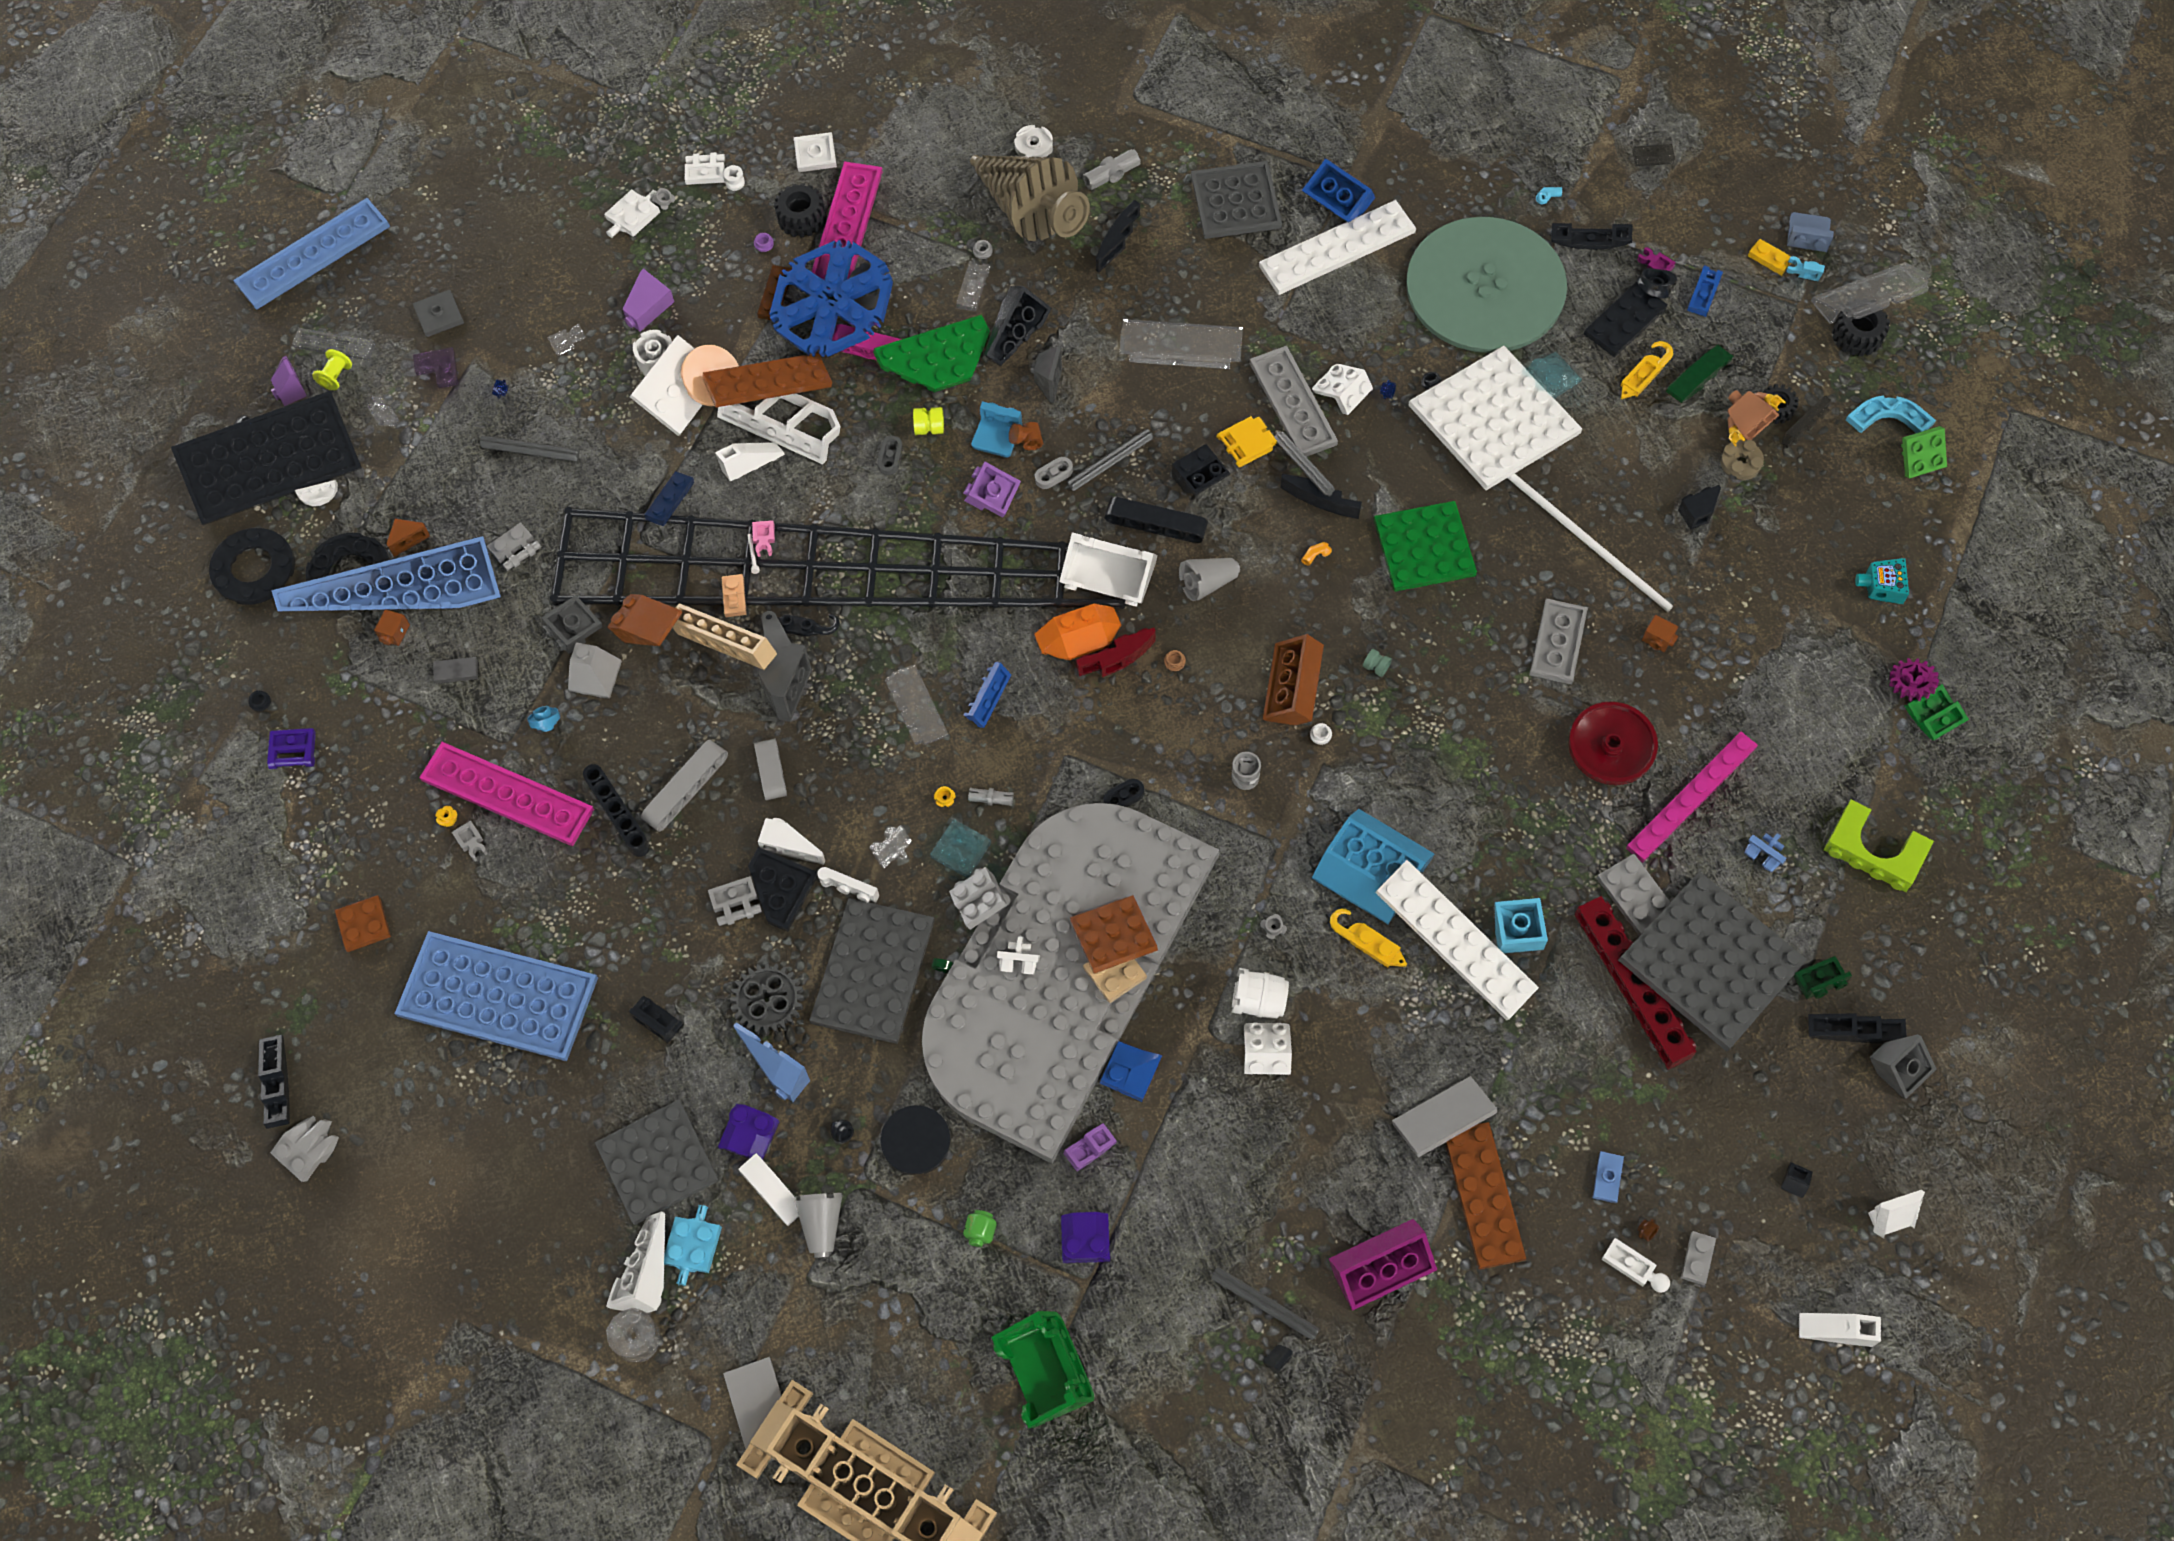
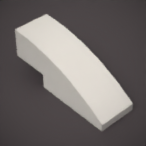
(770, 1188)

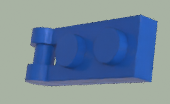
(1704, 291)

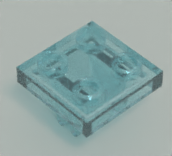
(960, 848)

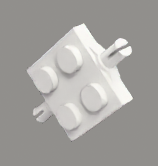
(631, 213)

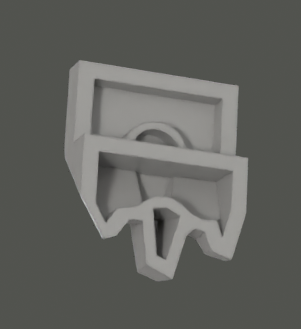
(305, 1147)

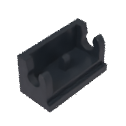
(655, 1019)

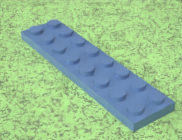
(311, 253)

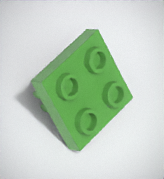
(1924, 452)

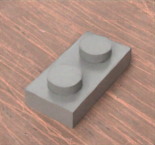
(1698, 1258)

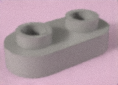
(1052, 472)

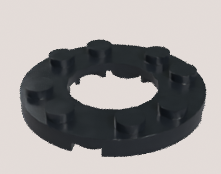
(341, 546)
(257, 591)

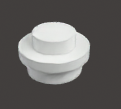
(1321, 734)

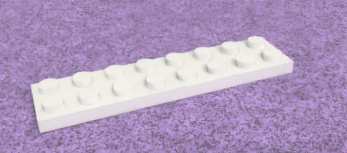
(1337, 247)
(1457, 940)

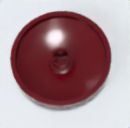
(1613, 743)

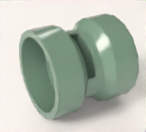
(1376, 662)

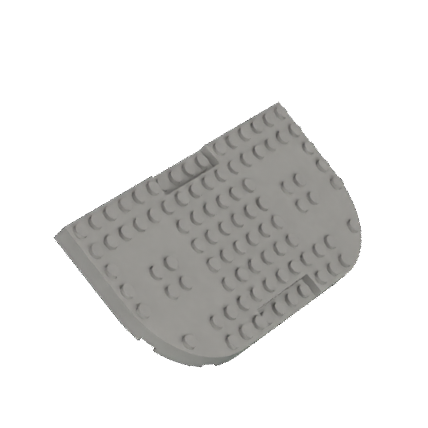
(1030, 1047)

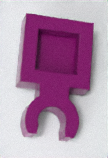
(1656, 261)

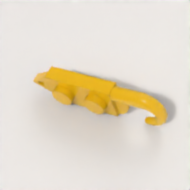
(1645, 371)
(1369, 941)

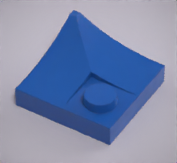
(1130, 1070)

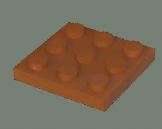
(1113, 934)

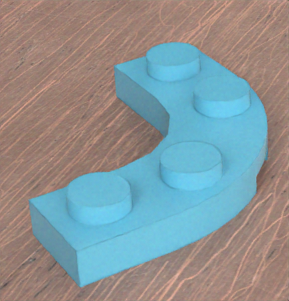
(1896, 408)

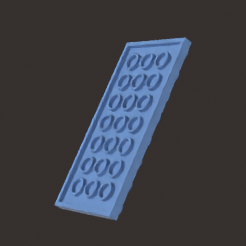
(497, 996)

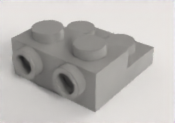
(978, 897)

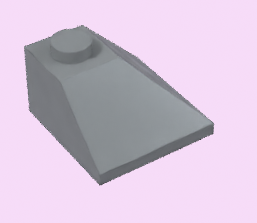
(592, 671)

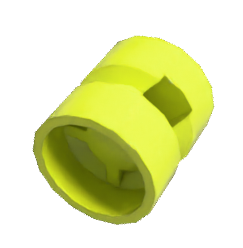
(928, 421)

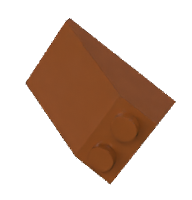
(643, 620)

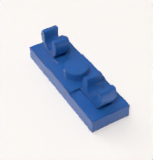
(988, 695)

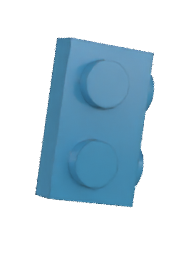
(994, 428)

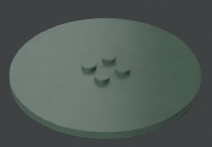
(1486, 284)

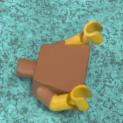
(1751, 414)

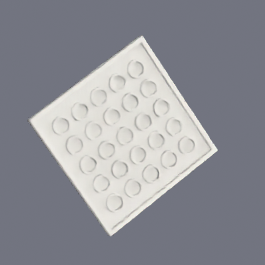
(1495, 417)

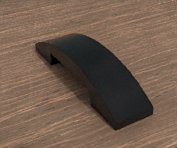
(1591, 239)

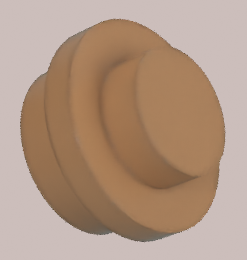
(1174, 660)

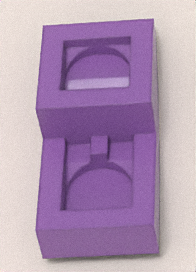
(1090, 1147)

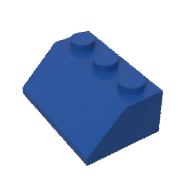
(1339, 191)

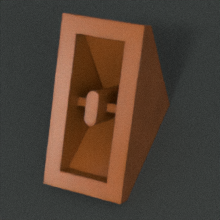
(405, 535)

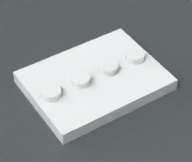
(663, 389)

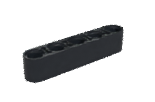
(1156, 520)
(620, 818)

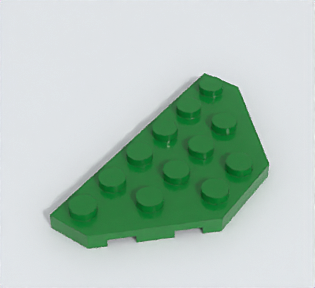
(938, 356)

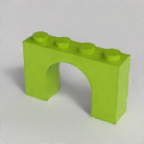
(1847, 845)

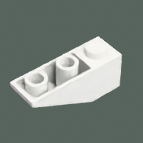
(745, 457)
(1841, 1328)

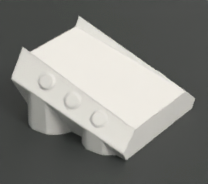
(1896, 1213)

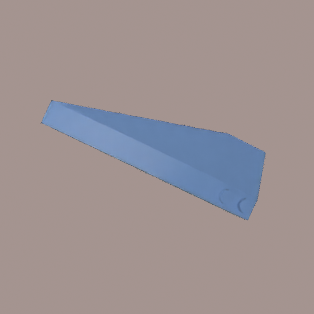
(430, 579)

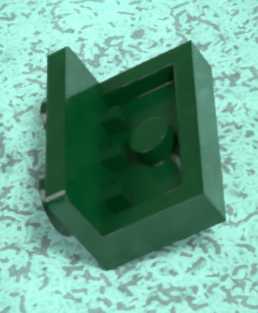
(1821, 977)

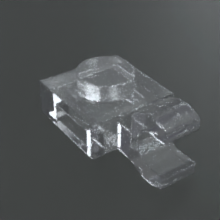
(564, 341)
(382, 414)

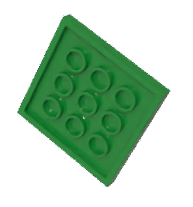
(1425, 546)

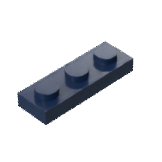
(669, 498)

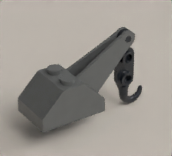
(790, 669)

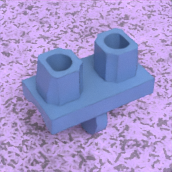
(1774, 858)

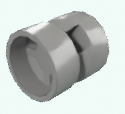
(1246, 770)

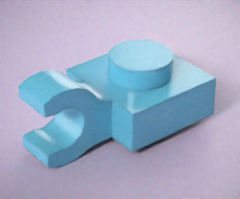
(1808, 270)

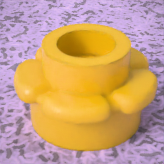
(944, 791)
(446, 821)

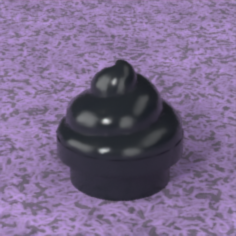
(841, 1130)

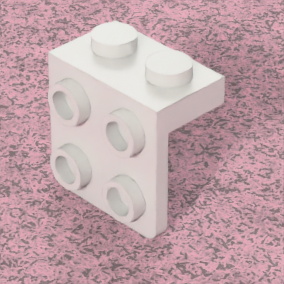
(1344, 384)
(1267, 1048)

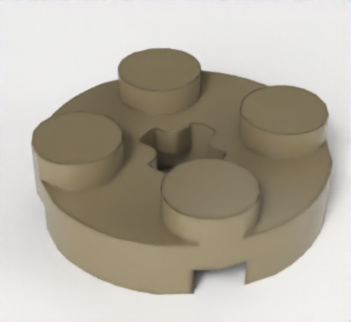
(1747, 450)

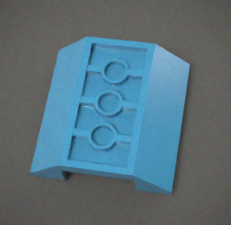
(1364, 859)

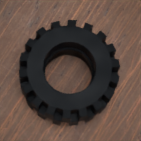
(800, 198)
(1860, 341)

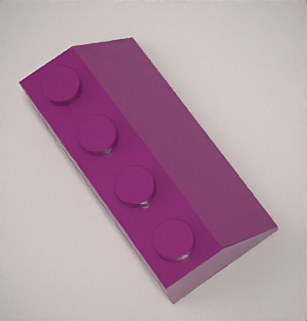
(1383, 1264)

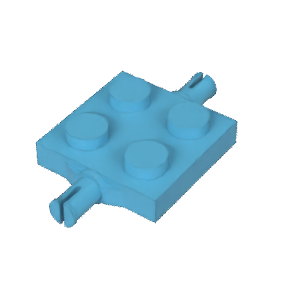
(692, 1245)

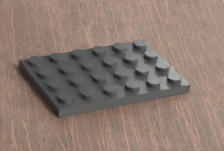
(872, 971)

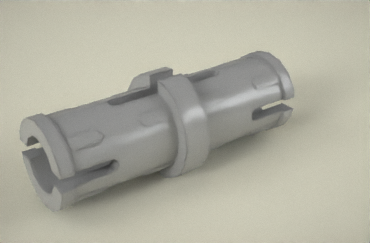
(990, 796)

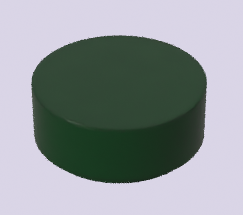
(941, 965)

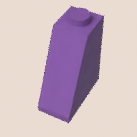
(646, 301)

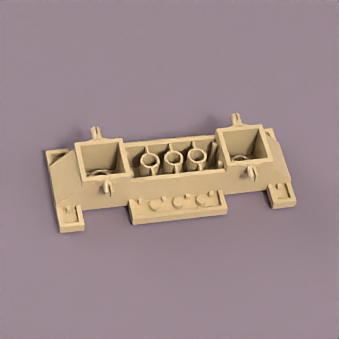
(858, 1480)

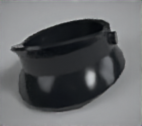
(1656, 282)

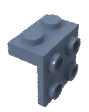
(1809, 232)

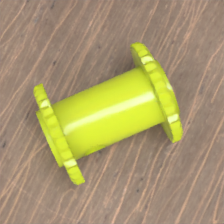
(332, 369)

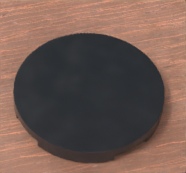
(915, 1140)

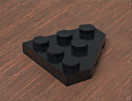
(780, 886)

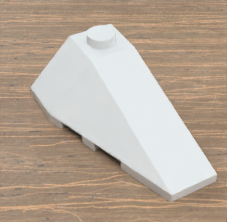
(644, 1275)

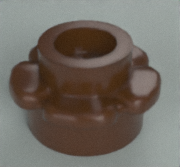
(1648, 1229)

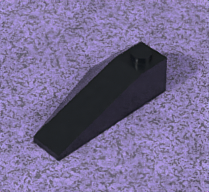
(1017, 319)

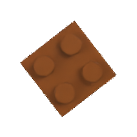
(362, 923)

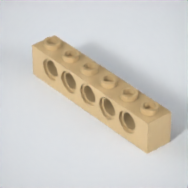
(724, 637)

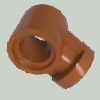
(1028, 434)

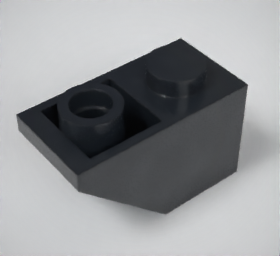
(1699, 507)

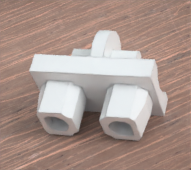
(1028, 960)

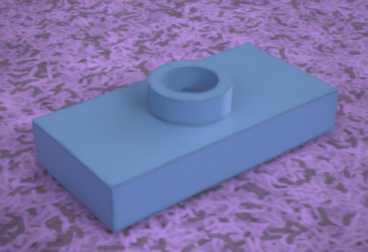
(1608, 1177)

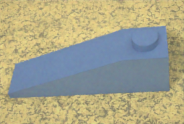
(781, 1070)

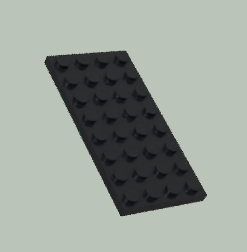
(266, 457)

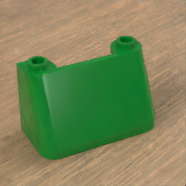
(1044, 1367)

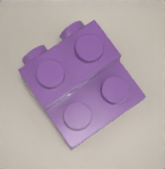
(991, 489)

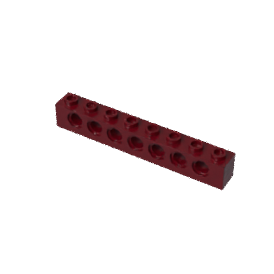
(1633, 993)

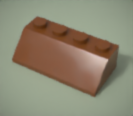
(1293, 681)

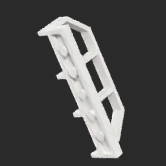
(785, 434)

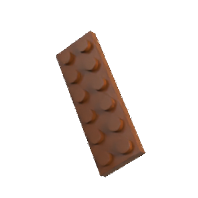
(766, 380)
(1485, 1198)

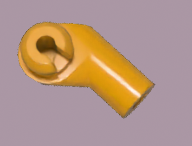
(1313, 551)

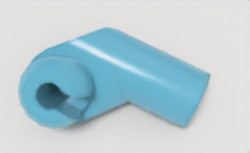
(1548, 192)

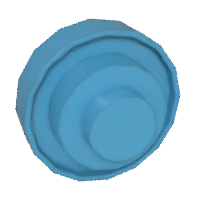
(544, 718)

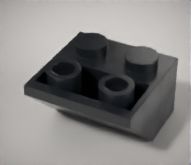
(1198, 470)

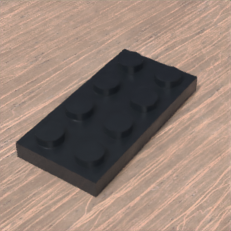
(1625, 320)

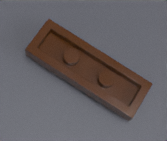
(767, 299)

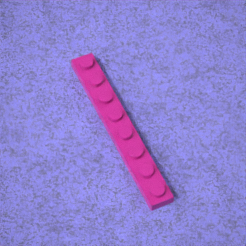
(1691, 797)

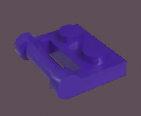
(291, 742)

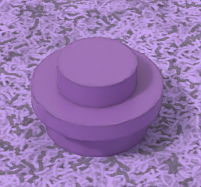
(763, 242)

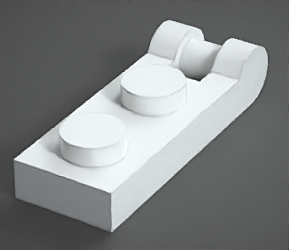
(848, 885)

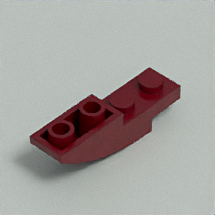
(1125, 651)

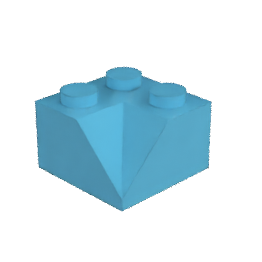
(1520, 926)

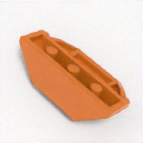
(1079, 632)

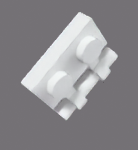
(704, 168)

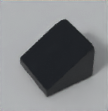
(1797, 1180)
(1278, 1358)

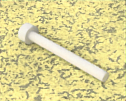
(754, 569)

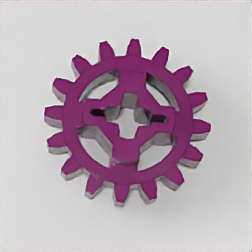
(1902, 679)

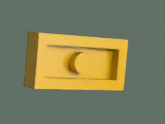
(1770, 257)

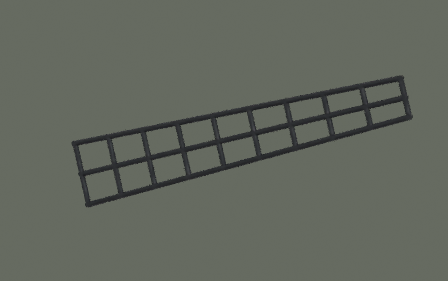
(806, 600)

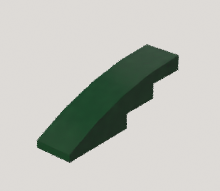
(1699, 373)

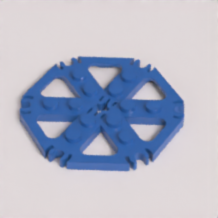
(826, 310)

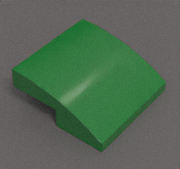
(1937, 713)

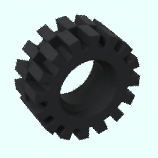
(1791, 402)

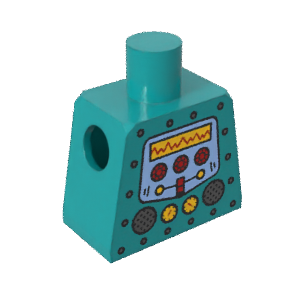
(1886, 581)

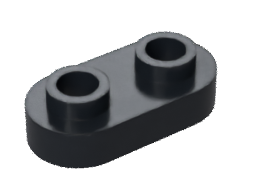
(1122, 793)

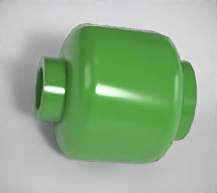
(979, 1228)

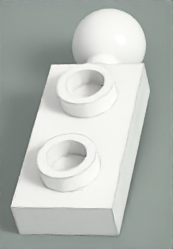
(1635, 1266)

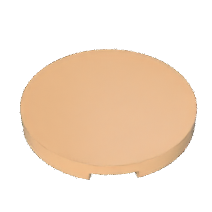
(702, 360)

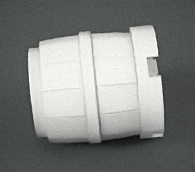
(1260, 994)

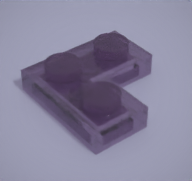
(438, 361)

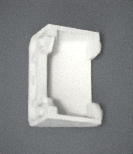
(1107, 568)

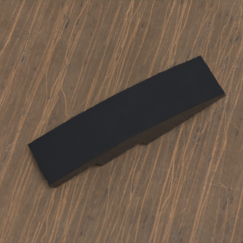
(1115, 238)
(1307, 491)
(1856, 1028)
(274, 1081)

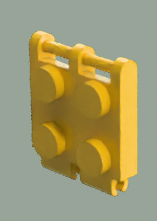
(1248, 440)

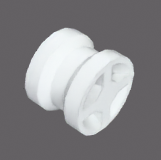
(732, 182)

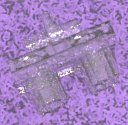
(892, 847)

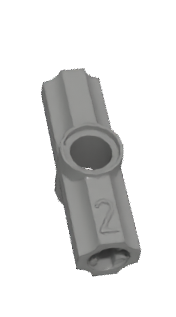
(1111, 169)

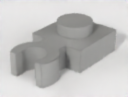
(469, 839)

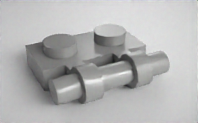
(512, 542)
(732, 895)

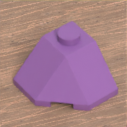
(286, 383)

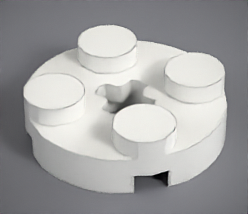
(1030, 133)

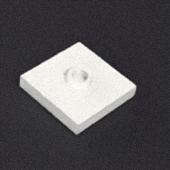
(815, 152)

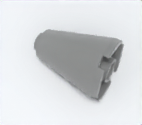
(1206, 575)
(819, 1221)

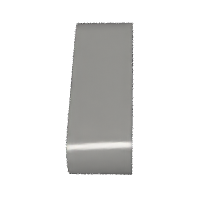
(770, 769)

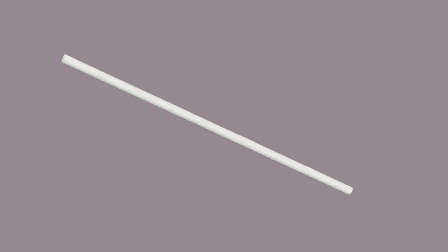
(1591, 542)

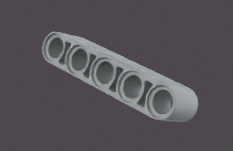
(684, 785)

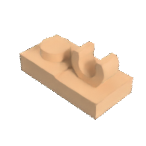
(734, 595)

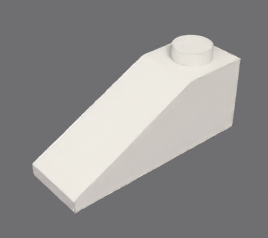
(784, 840)

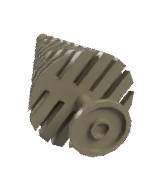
(1035, 194)

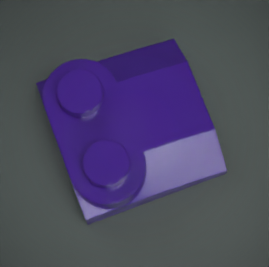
(748, 1131)
(1085, 1237)

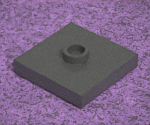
(438, 313)

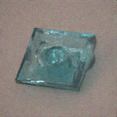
(1554, 374)

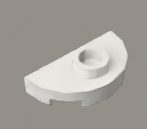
(318, 494)

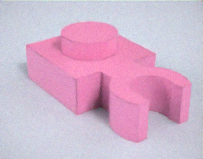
(763, 535)

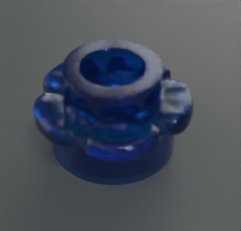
(500, 388)
(1388, 389)

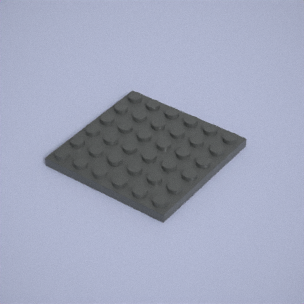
(1712, 961)

